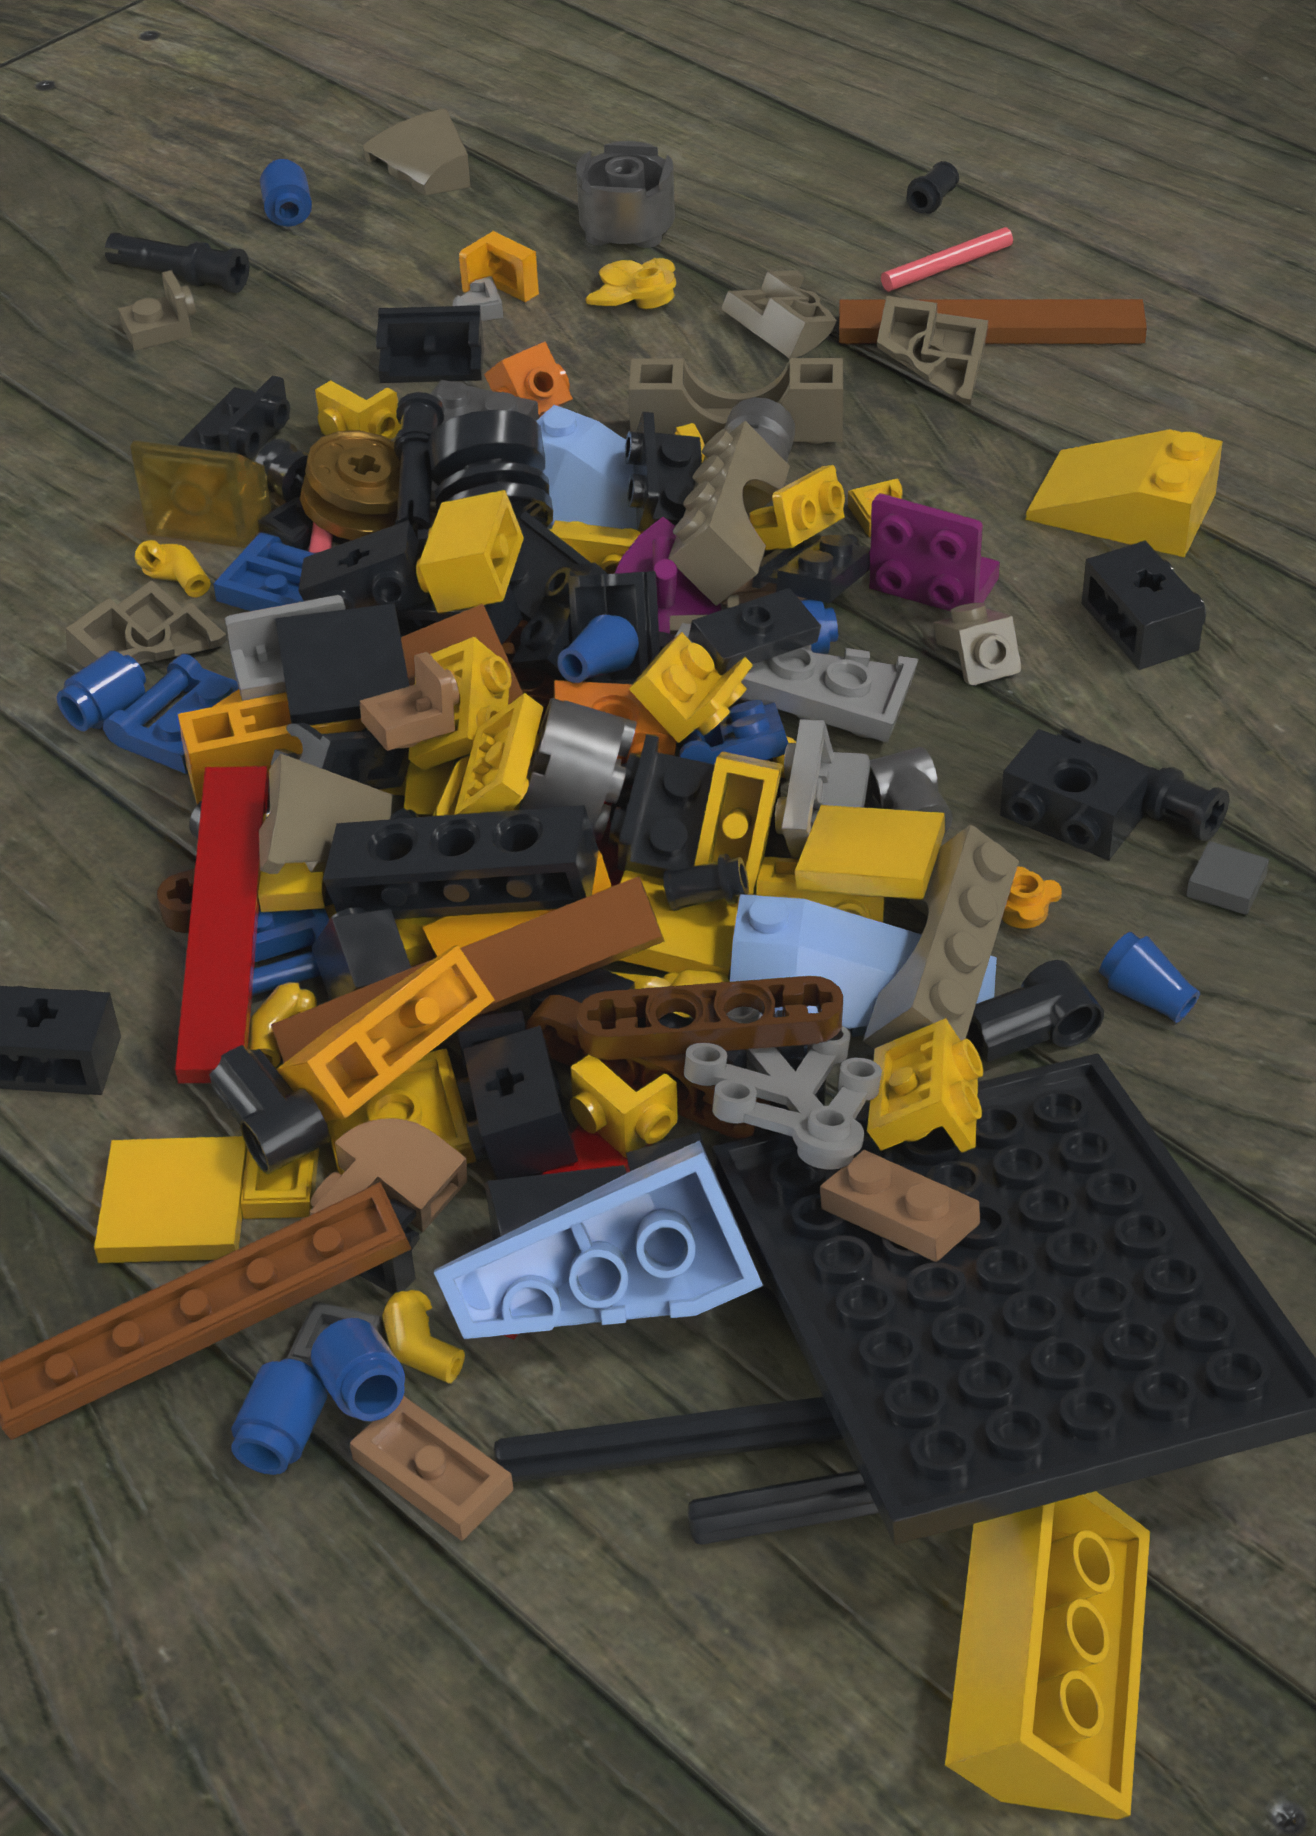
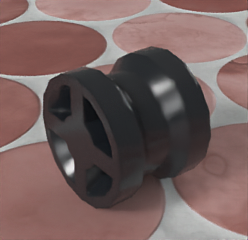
(283, 468)

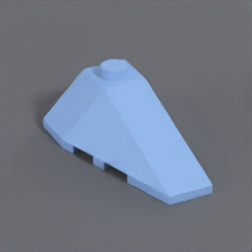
(586, 470)
(812, 939)
(620, 1253)

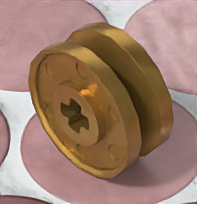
(352, 483)

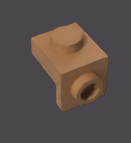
(413, 712)

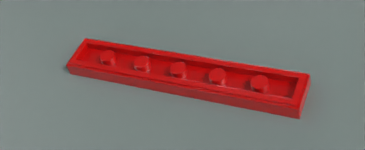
(222, 921)

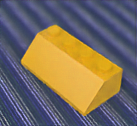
(1052, 1657)

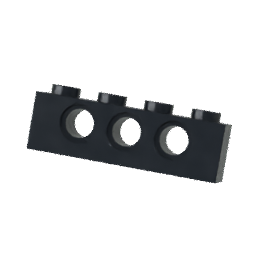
(463, 863)

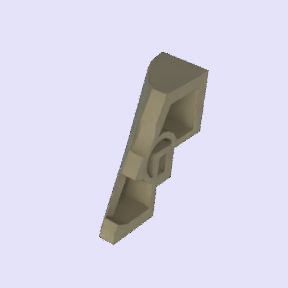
(423, 152)
(782, 313)
(934, 344)
(143, 626)
(305, 812)

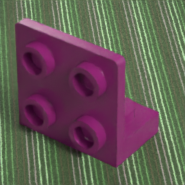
(928, 554)

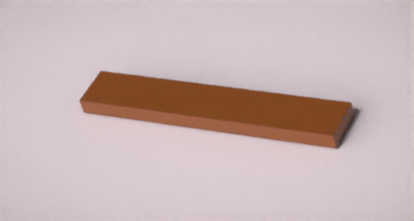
(1017, 320)
(517, 959)
(198, 1309)

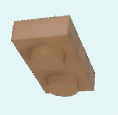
(900, 1205)
(432, 1468)

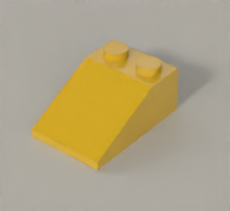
(1133, 489)

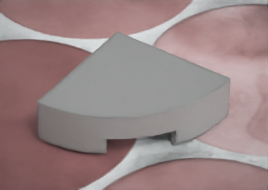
(482, 293)

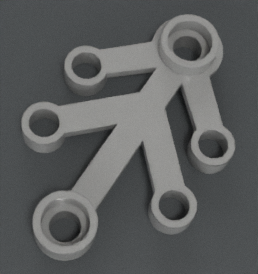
(824, 1134)

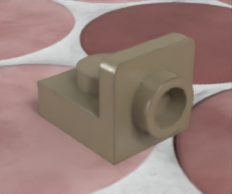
(159, 319)

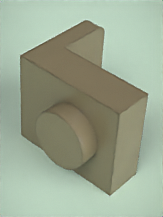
(983, 640)

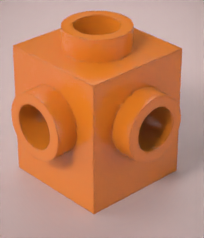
(532, 376)

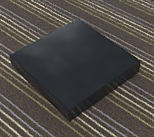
(339, 660)

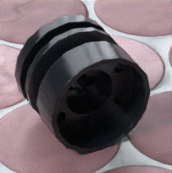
(492, 454)

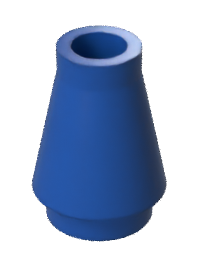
(601, 648)
(1147, 976)

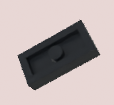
(755, 630)

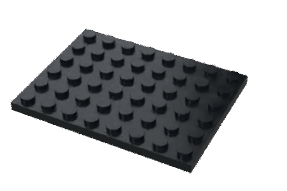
(1060, 1343)

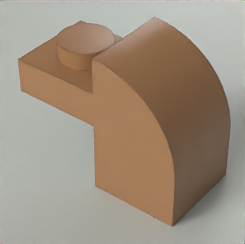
(407, 1161)

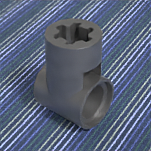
(906, 783)

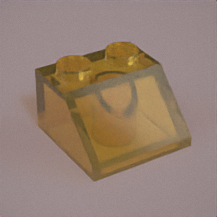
(200, 493)

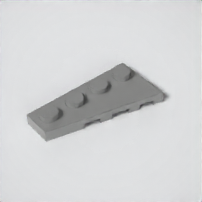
(837, 689)

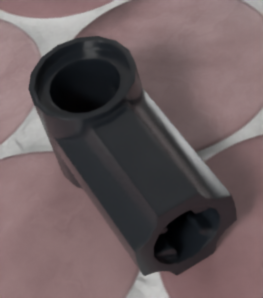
(1046, 1007)
(271, 1116)

